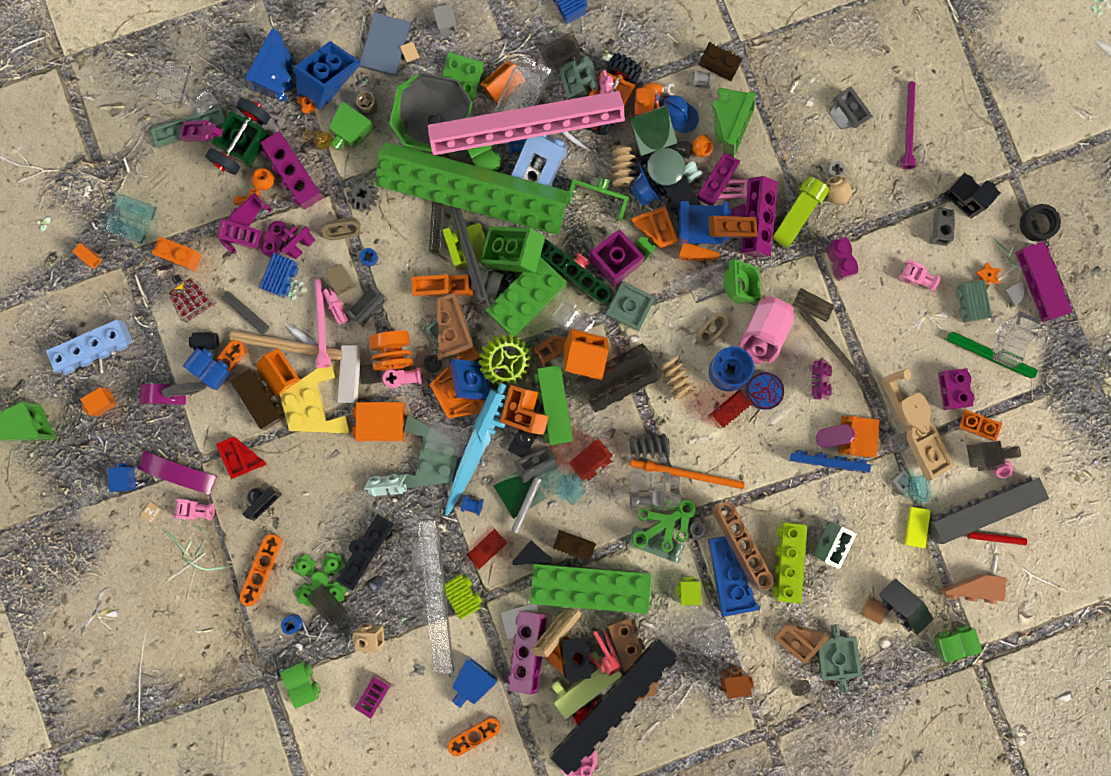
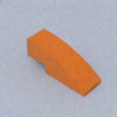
(441, 285)

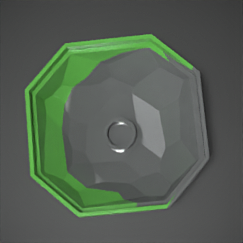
(427, 101)

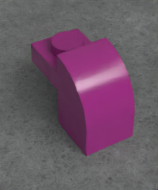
(152, 395)

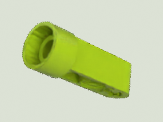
(811, 194)

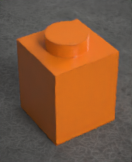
(98, 402)

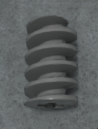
(649, 446)

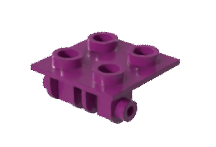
(825, 389)

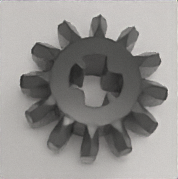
(370, 193)

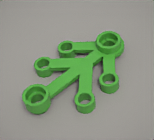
(667, 522)

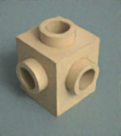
(368, 638)

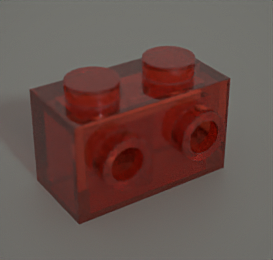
(590, 460)

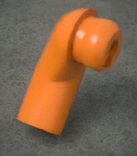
(238, 200)

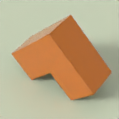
(87, 255)

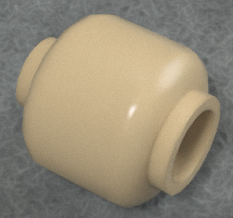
(839, 189)

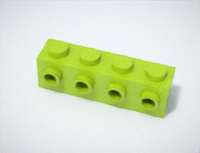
(790, 562)

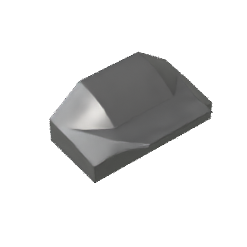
(849, 110)

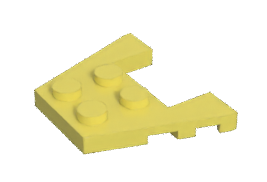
(305, 408)

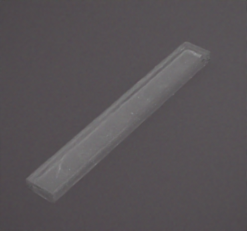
(435, 596)

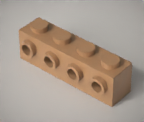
(628, 646)

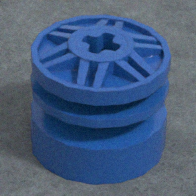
(735, 359)

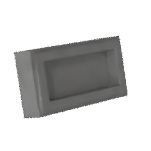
(183, 389)

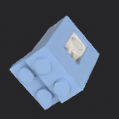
(552, 149)

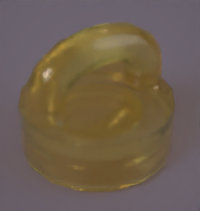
(322, 139)

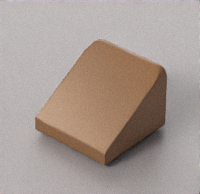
(873, 610)

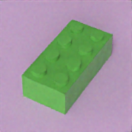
(526, 298)

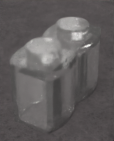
(568, 318)

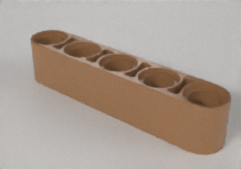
(750, 550)

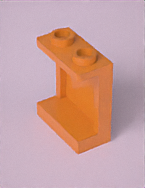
(379, 421)

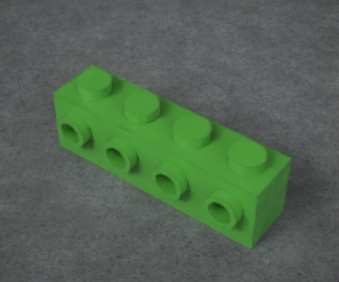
(555, 405)

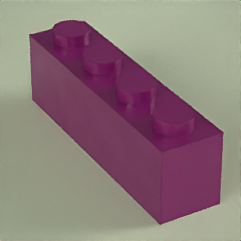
(1043, 281)

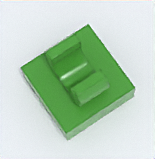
(645, 247)

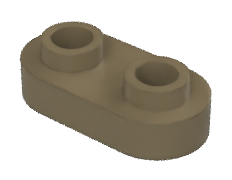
(341, 229)
(711, 329)

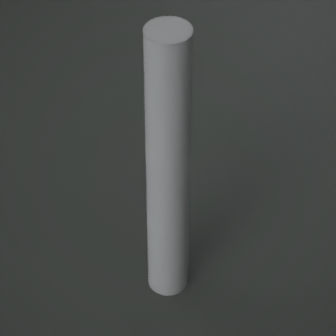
(526, 505)

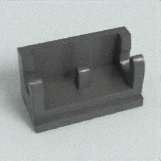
(367, 306)

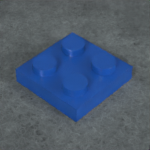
(469, 380)

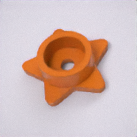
(983, 274)

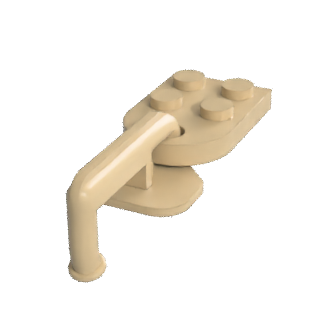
(920, 433)

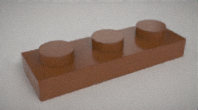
(732, 226)

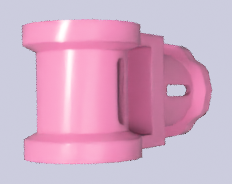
(916, 274)
(403, 377)
(191, 509)

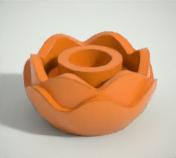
(702, 146)
(262, 184)

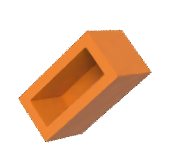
(176, 253)

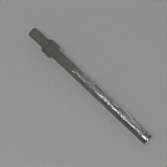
(862, 382)

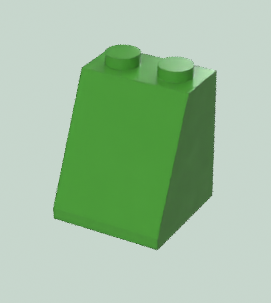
(25, 423)

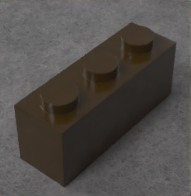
(258, 399)

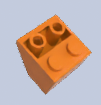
(585, 354)

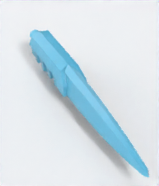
(478, 441)

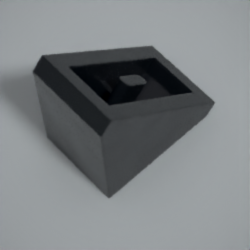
(532, 555)

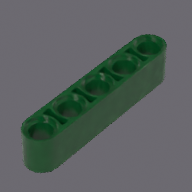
(581, 275)

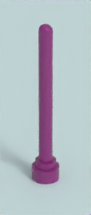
(908, 161)

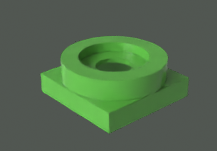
(751, 282)

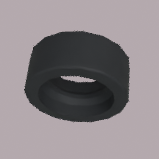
(1053, 217)

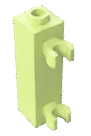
(583, 690)

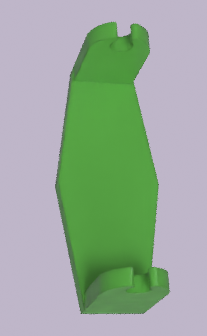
(601, 188)

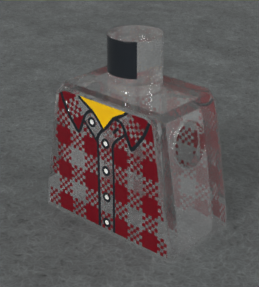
(189, 298)

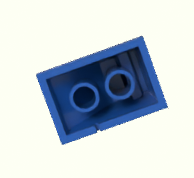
(271, 68)
(324, 73)

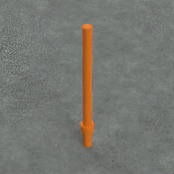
(649, 466)

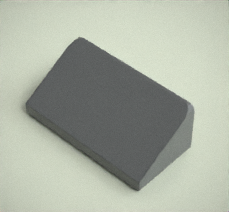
(536, 464)

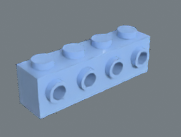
(89, 346)

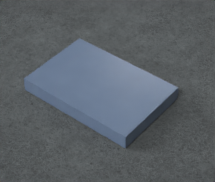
(383, 44)

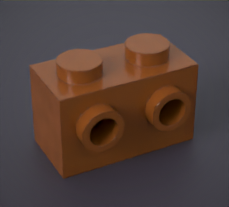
(735, 682)

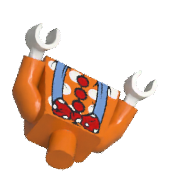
(649, 96)

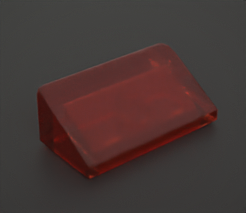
(486, 549)

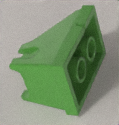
(732, 117)

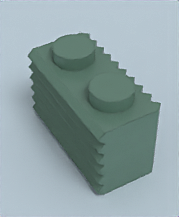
(973, 301)

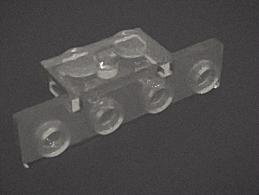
(702, 283)

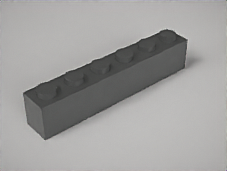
(987, 510)

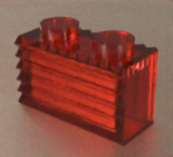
(730, 409)

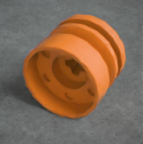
(390, 350)

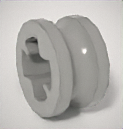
(840, 166)

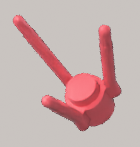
(610, 662)

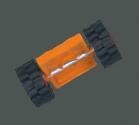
(624, 75)

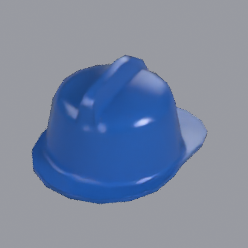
(682, 114)
(643, 189)

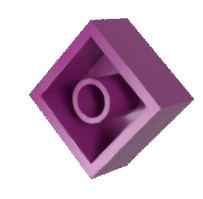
(616, 257)

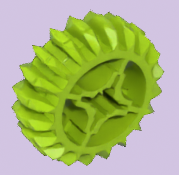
(519, 355)

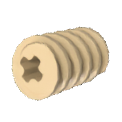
(622, 164)
(676, 378)

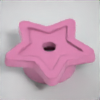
(605, 82)

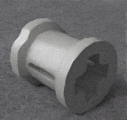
(702, 79)

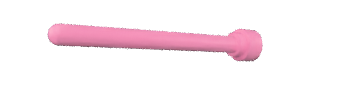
(323, 359)

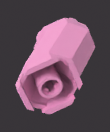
(767, 329)

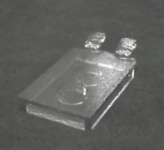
(523, 86)

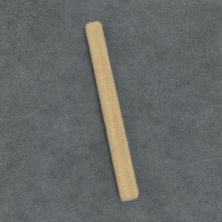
(286, 345)

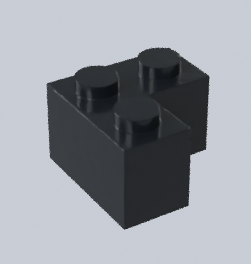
(970, 196)
(907, 606)

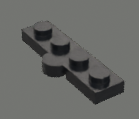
(364, 551)

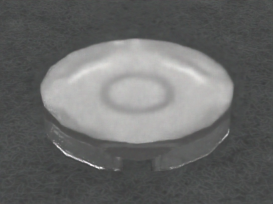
(756, 529)

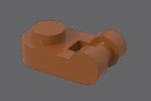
(554, 344)

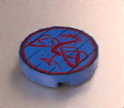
(765, 391)

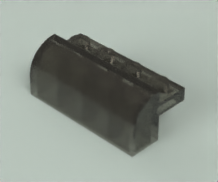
(621, 378)

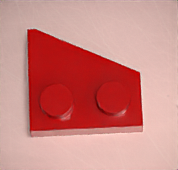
(238, 458)

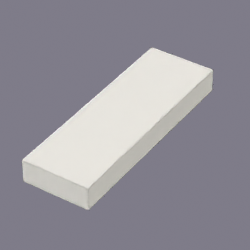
(349, 374)

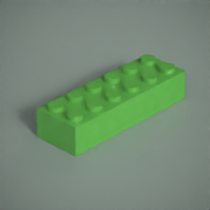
(591, 588)

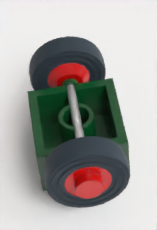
(239, 137)

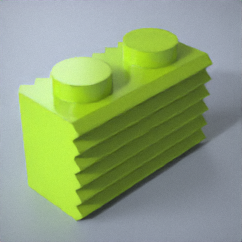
(462, 596)

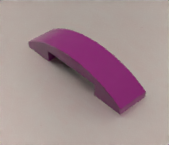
(176, 473)

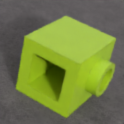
(688, 591)

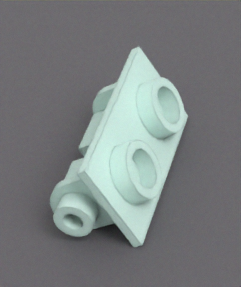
(378, 485)

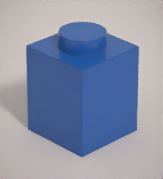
(121, 478)

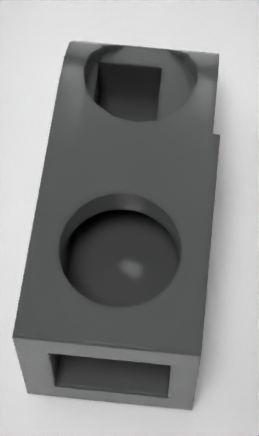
(943, 226)

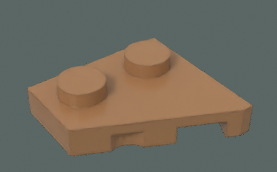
(801, 640)

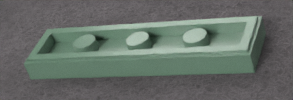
(171, 131)

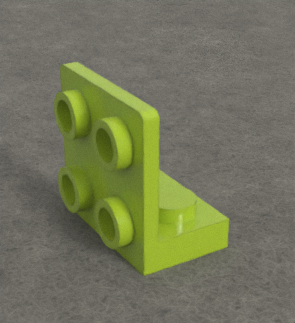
(477, 240)

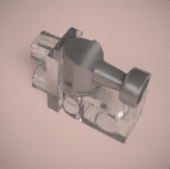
(658, 486)

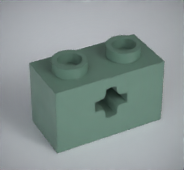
(834, 544)

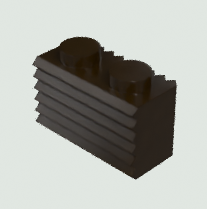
(720, 61)
(574, 545)

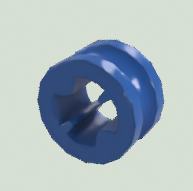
(363, 256)

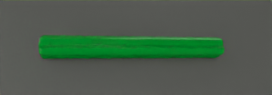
(987, 353)

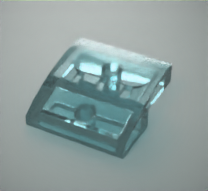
(131, 218)

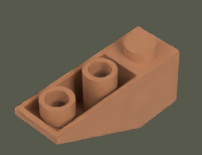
(978, 586)

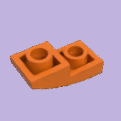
(979, 425)

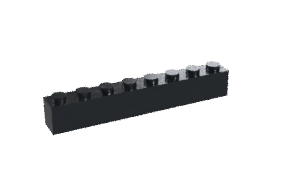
(613, 705)

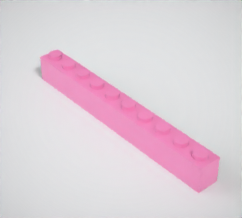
(526, 122)

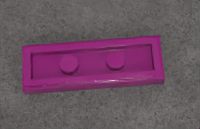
(718, 179)

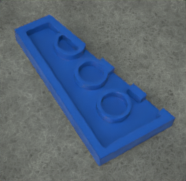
(730, 580)

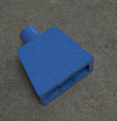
(472, 683)

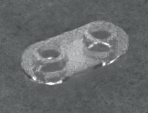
(798, 351)

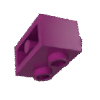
(956, 389)

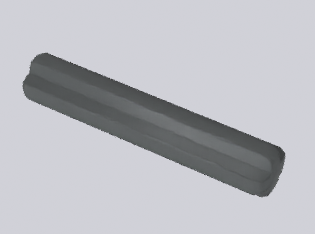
(245, 312)

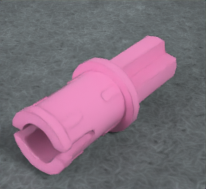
(335, 306)

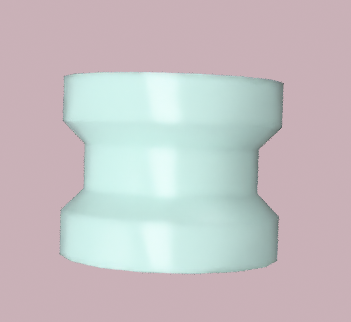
(691, 172)

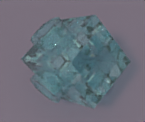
(570, 494)

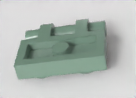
(572, 79)

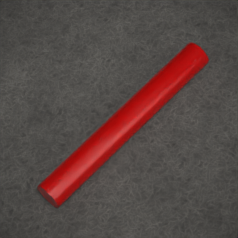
(997, 538)

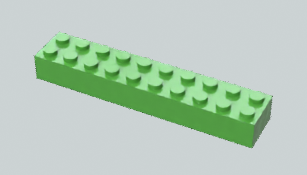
(471, 188)

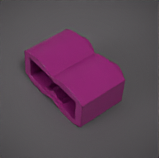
(841, 256)

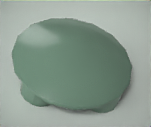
(666, 166)

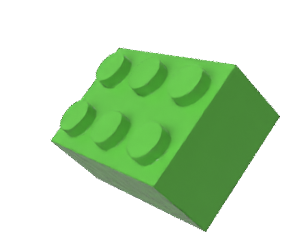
(512, 249)

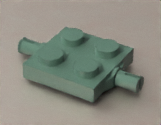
(839, 658)

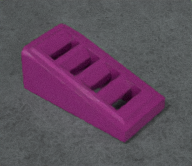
(251, 235)
(379, 681)

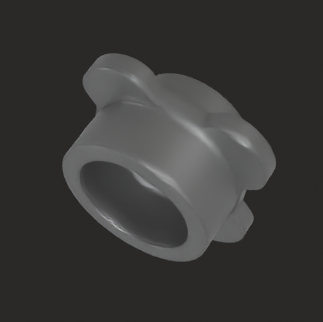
(702, 529)

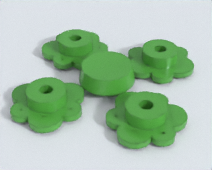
(319, 576)

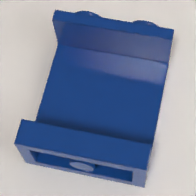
(695, 223)

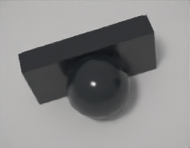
(522, 443)
(260, 501)

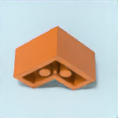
(519, 411)

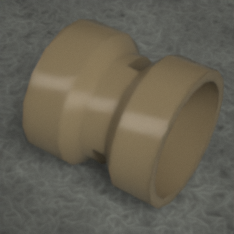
(363, 99)

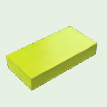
(917, 527)

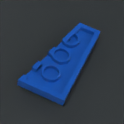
(838, 462)

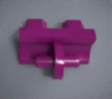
(291, 247)

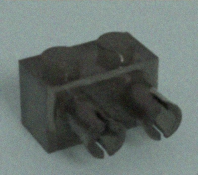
(990, 454)

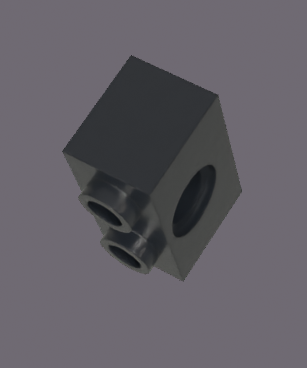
(567, 650)

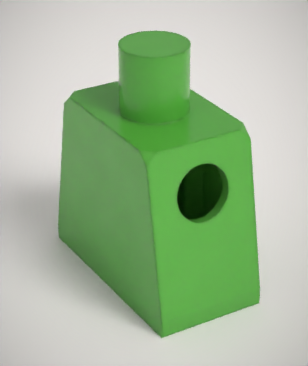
(349, 127)

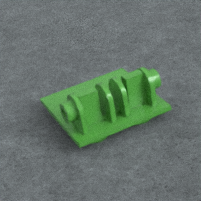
(464, 70)

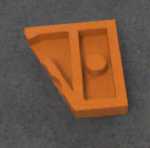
(657, 227)

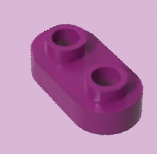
(273, 238)

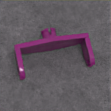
(245, 215)

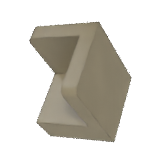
(339, 279)

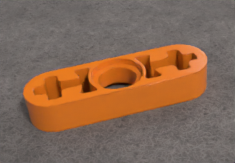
(229, 350)
(459, 738)

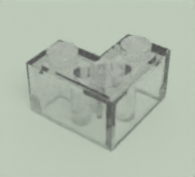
(1014, 337)

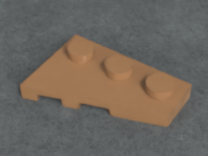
(453, 329)

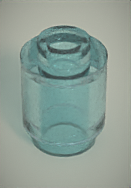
(920, 489)

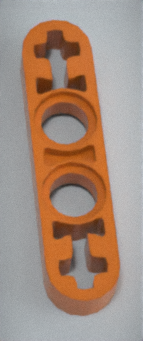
(264, 571)

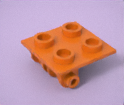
(865, 438)

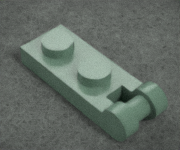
(654, 546)

